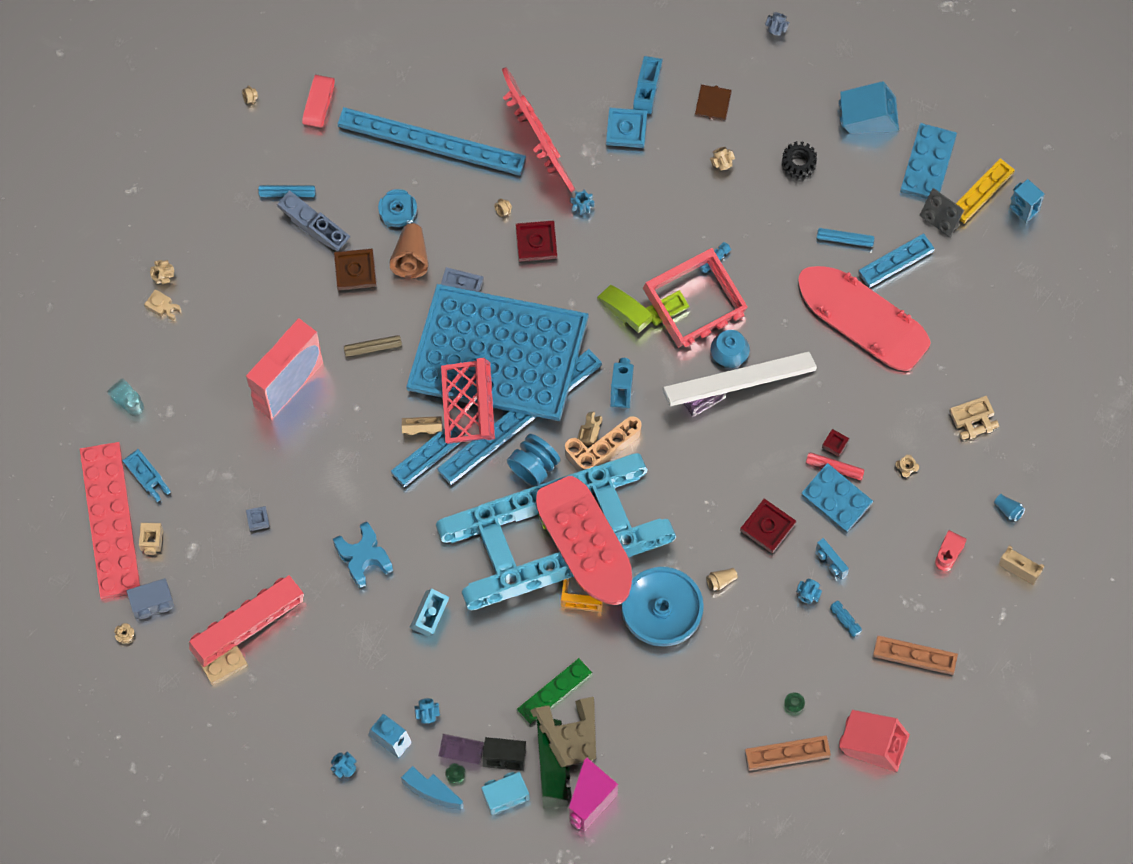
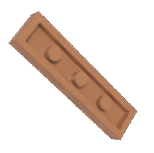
(915, 655)
(787, 753)

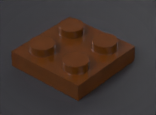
(355, 269)

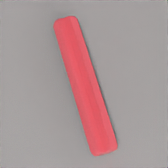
(842, 468)

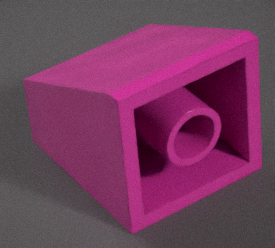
(591, 795)

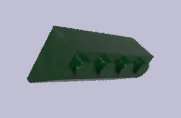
(553, 777)

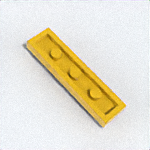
(984, 189)

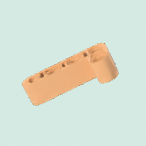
(605, 443)

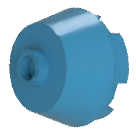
(730, 349)

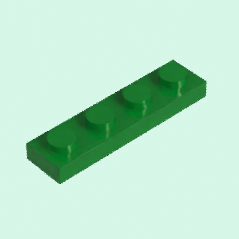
(555, 690)

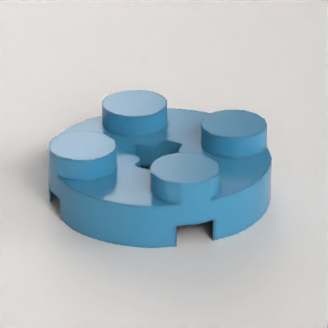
(404, 216)

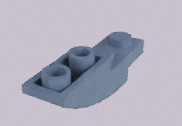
(312, 222)

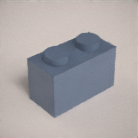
(150, 599)

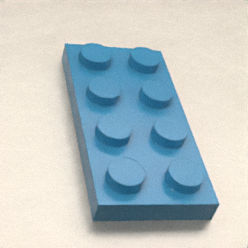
(928, 161)

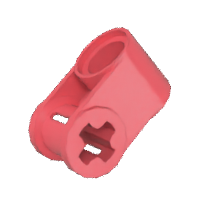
(950, 548)

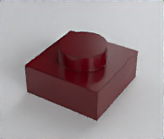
(835, 442)

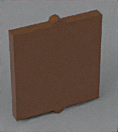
(713, 102)

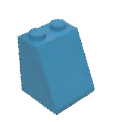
(869, 109)

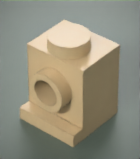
(147, 532)

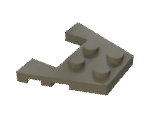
(571, 741)

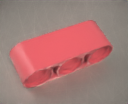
(318, 101)

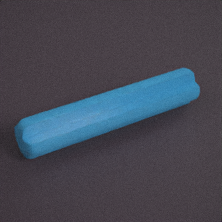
(281, 190)
(845, 237)

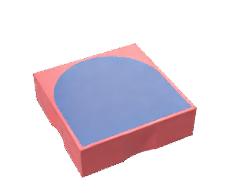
(285, 369)

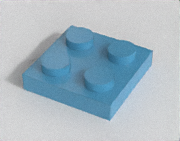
(626, 127)

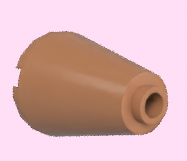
(410, 253)

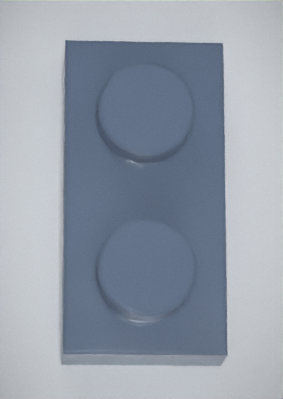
(462, 280)

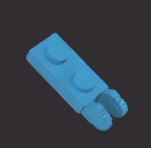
(145, 473)

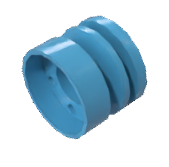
(533, 460)

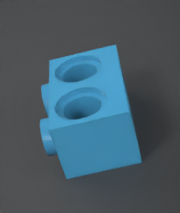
(1026, 200)

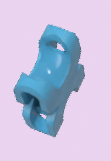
(363, 554)

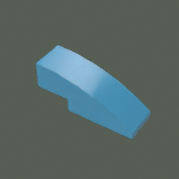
(647, 84)
(431, 789)

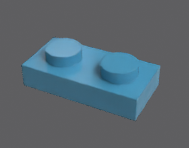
(835, 563)

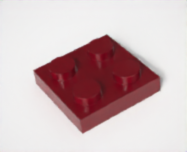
(536, 241)
(768, 525)

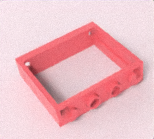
(725, 281)

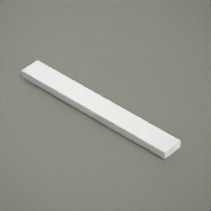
(739, 378)

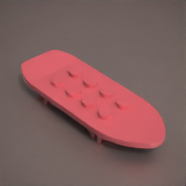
(528, 114)
(864, 316)
(585, 540)

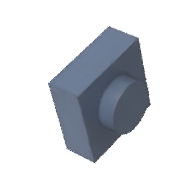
(257, 518)

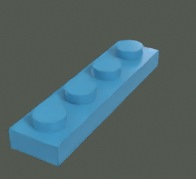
(896, 260)
(424, 457)

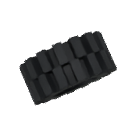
(799, 170)

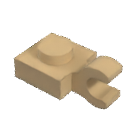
(589, 432)

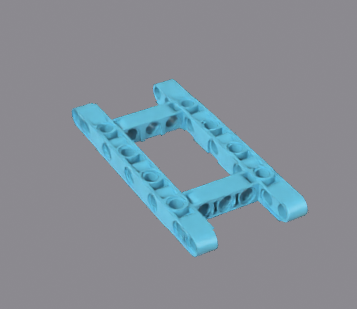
(534, 574)

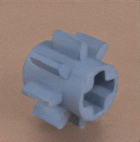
(777, 23)

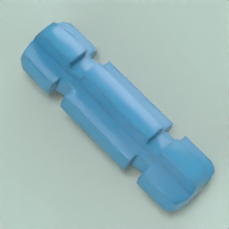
(723, 249)
(846, 619)

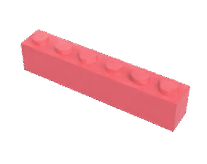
(246, 620)

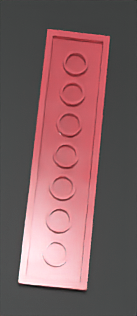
(110, 519)

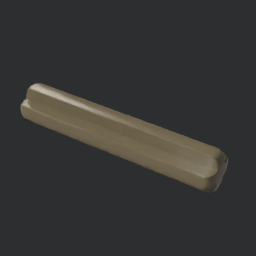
(372, 345)

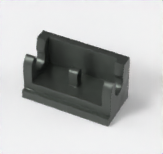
(504, 753)

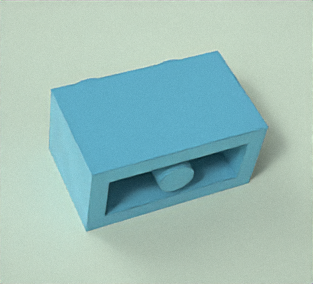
(429, 612)
(505, 792)

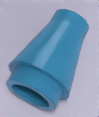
(1009, 507)

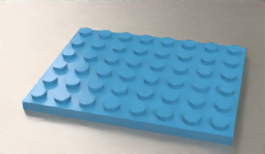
(526, 342)

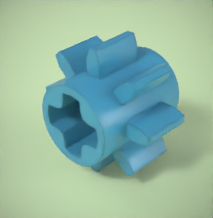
(582, 207)
(809, 591)
(427, 710)
(343, 764)

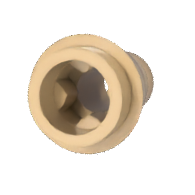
(719, 579)

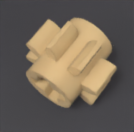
(722, 158)
(162, 271)

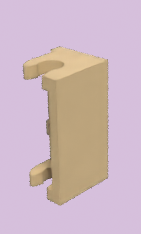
(1021, 565)

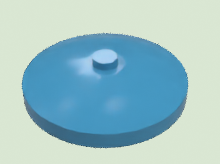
(663, 606)

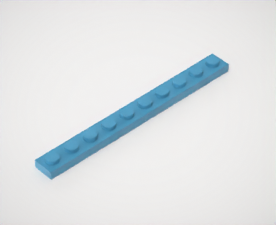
(431, 141)
(507, 427)

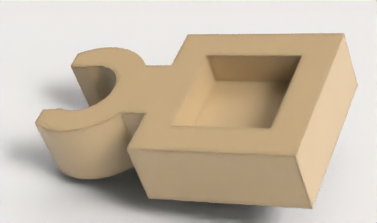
(161, 303)

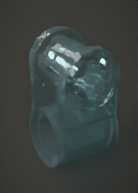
(124, 395)

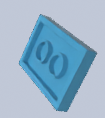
(837, 497)

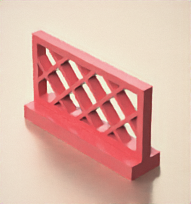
(483, 397)

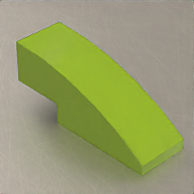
(626, 308)

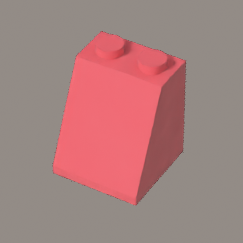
(874, 739)

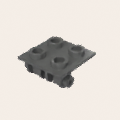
(942, 212)

